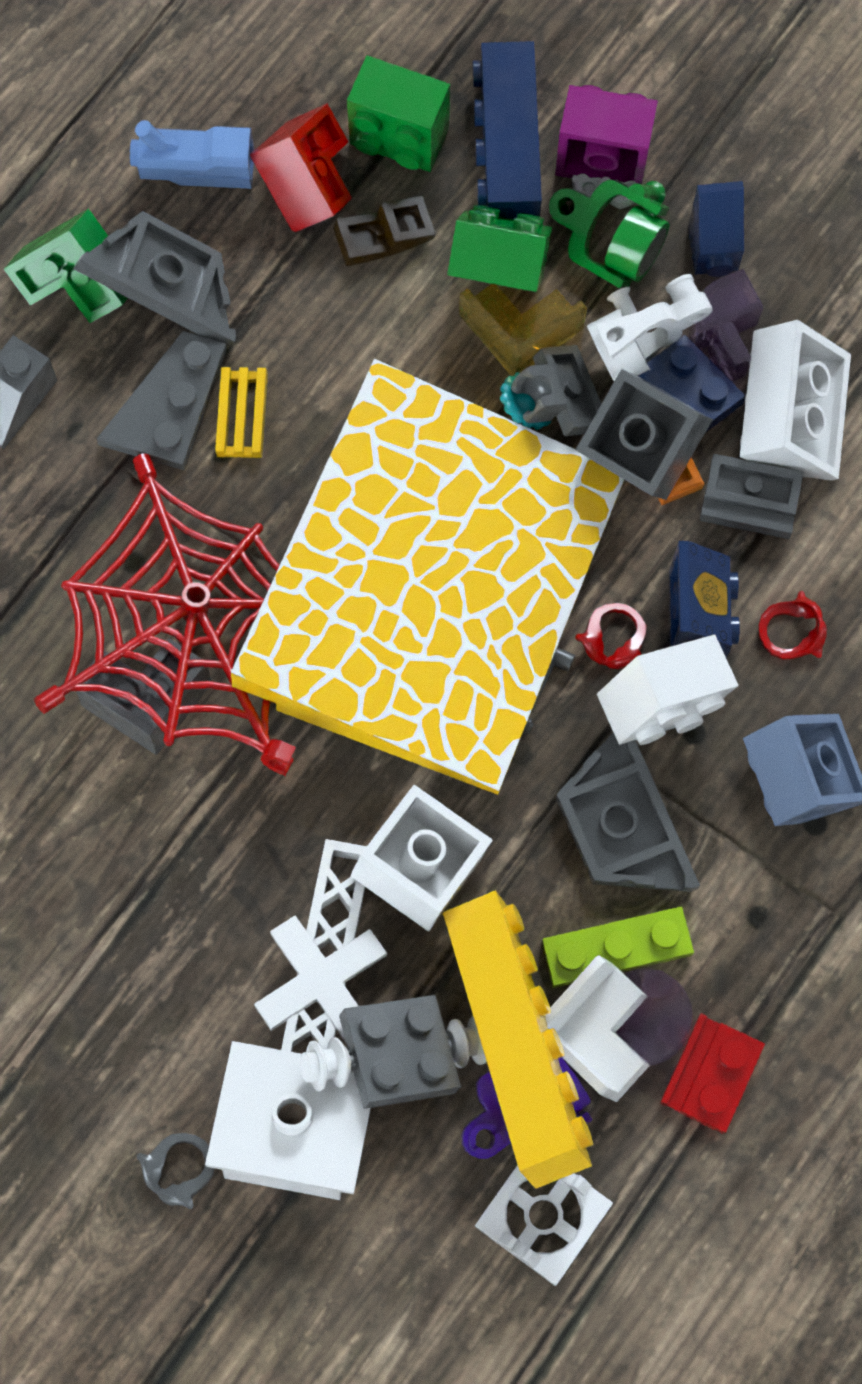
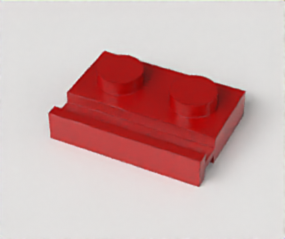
(712, 1073)

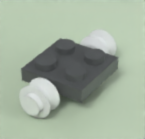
(395, 1052)

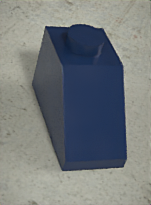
(717, 228)

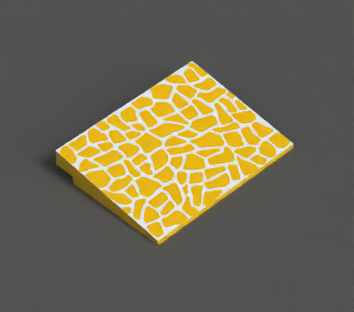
(429, 580)

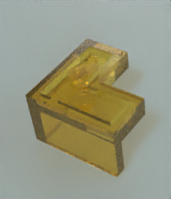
(518, 336)

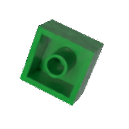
(398, 114)
(500, 248)

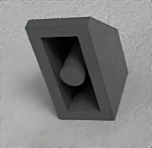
(24, 383)

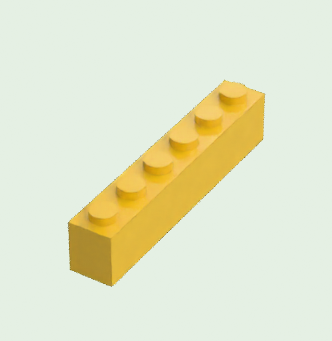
(517, 1041)

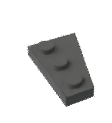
(169, 403)

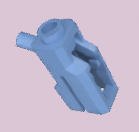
(194, 156)

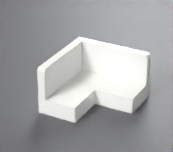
(587, 1024)

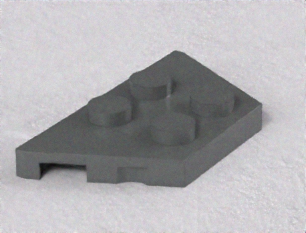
(165, 274)
(624, 823)

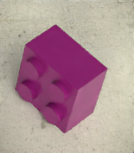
(605, 134)

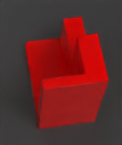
(300, 168)

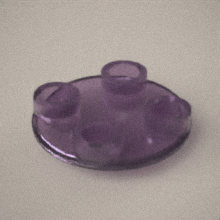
(661, 1021)

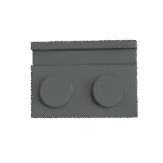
(751, 496)

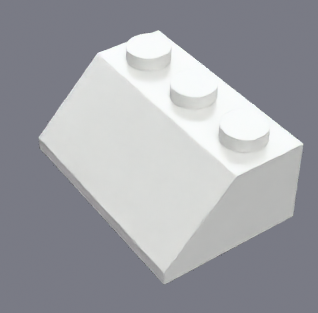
(795, 401)

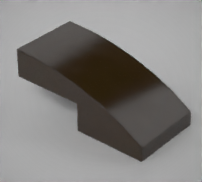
(389, 231)

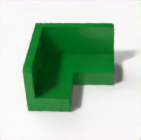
(49, 264)

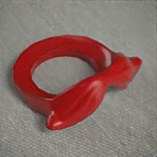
(797, 608)
(593, 643)

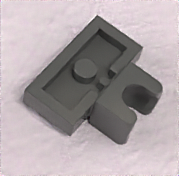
(560, 389)

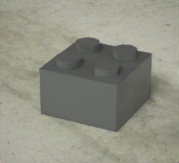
(643, 434)

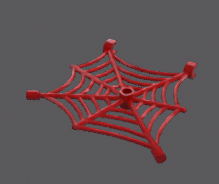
(194, 609)

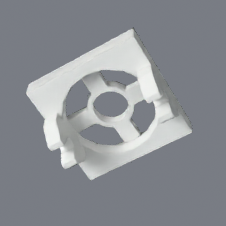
(554, 1264)

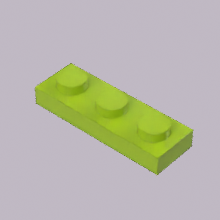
(625, 943)

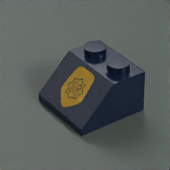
(702, 596)

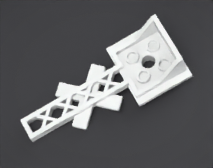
(326, 1147)

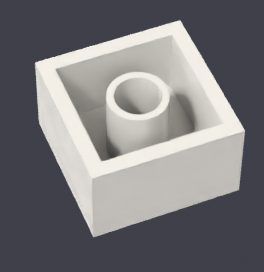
(667, 690)
(421, 857)

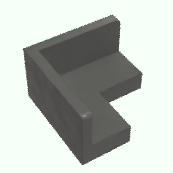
(130, 718)

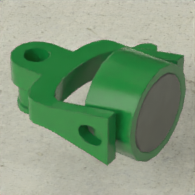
(636, 239)

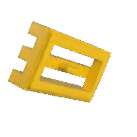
(243, 377)

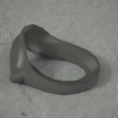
(154, 1162)

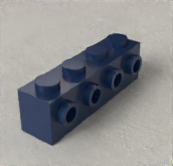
(509, 128)

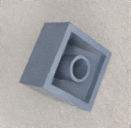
(805, 768)

